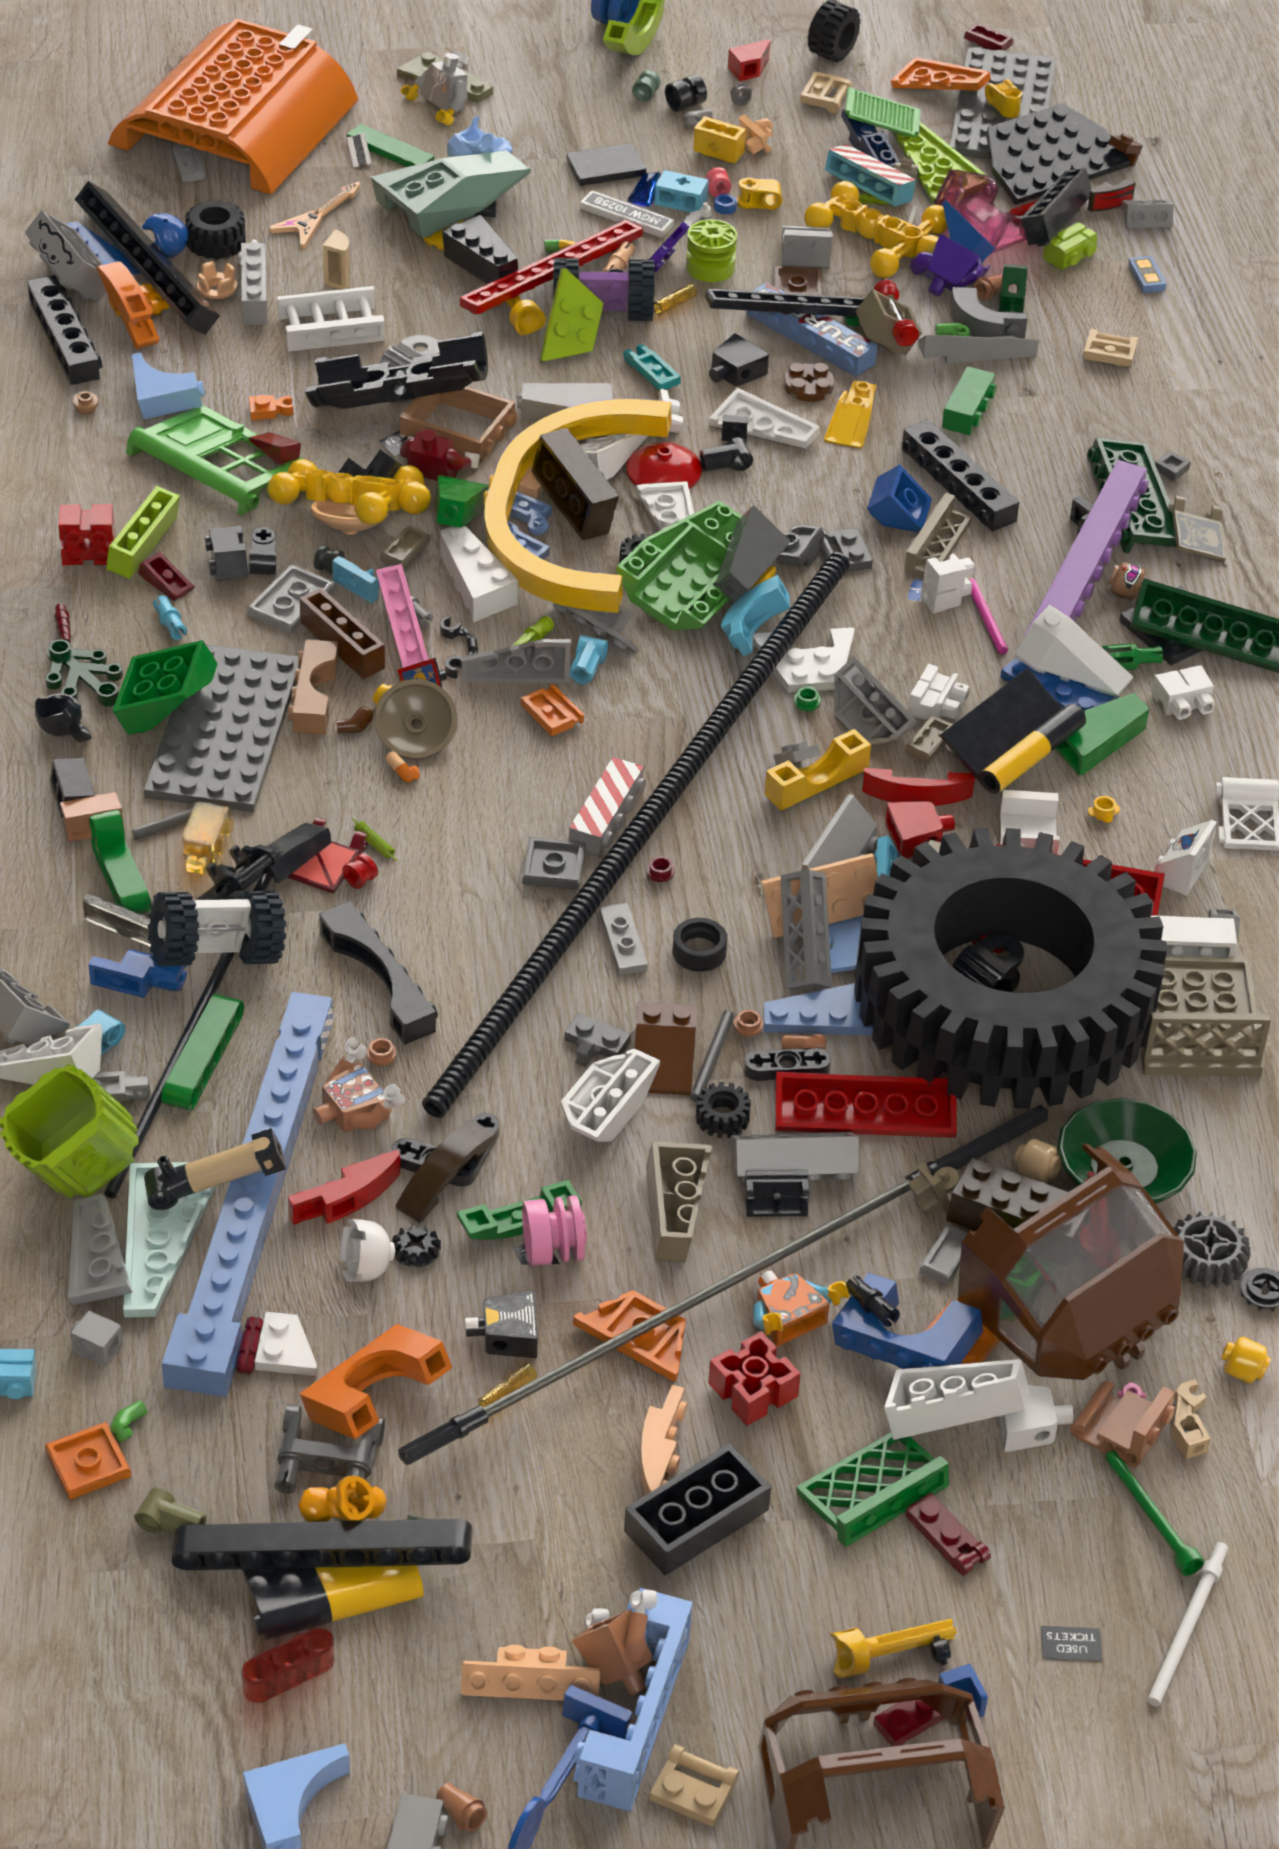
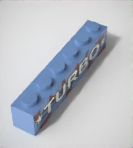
(821, 336)

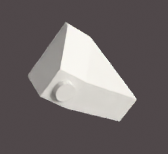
(78, 1048)

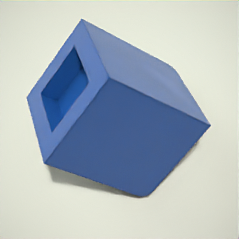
(965, 1679)

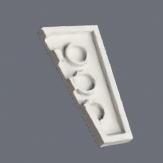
(766, 420)
(666, 502)

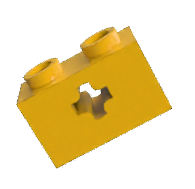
(719, 140)

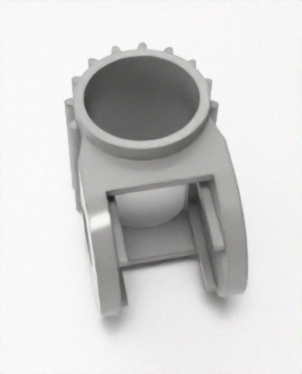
(404, 352)

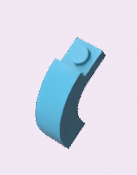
(753, 610)

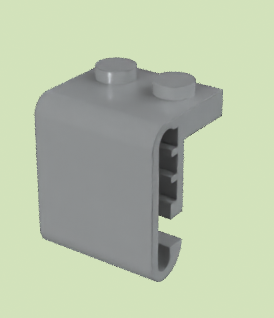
(806, 246)

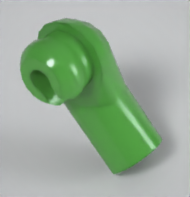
(952, 329)
(124, 1417)

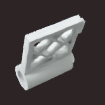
(1249, 797)

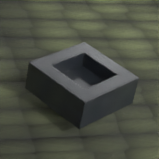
(734, 427)

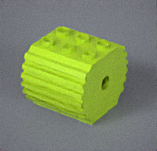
(69, 1132)

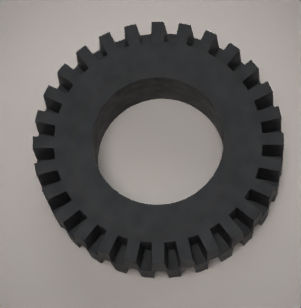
(994, 1034)

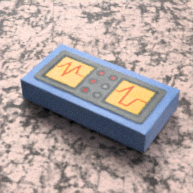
(1147, 274)

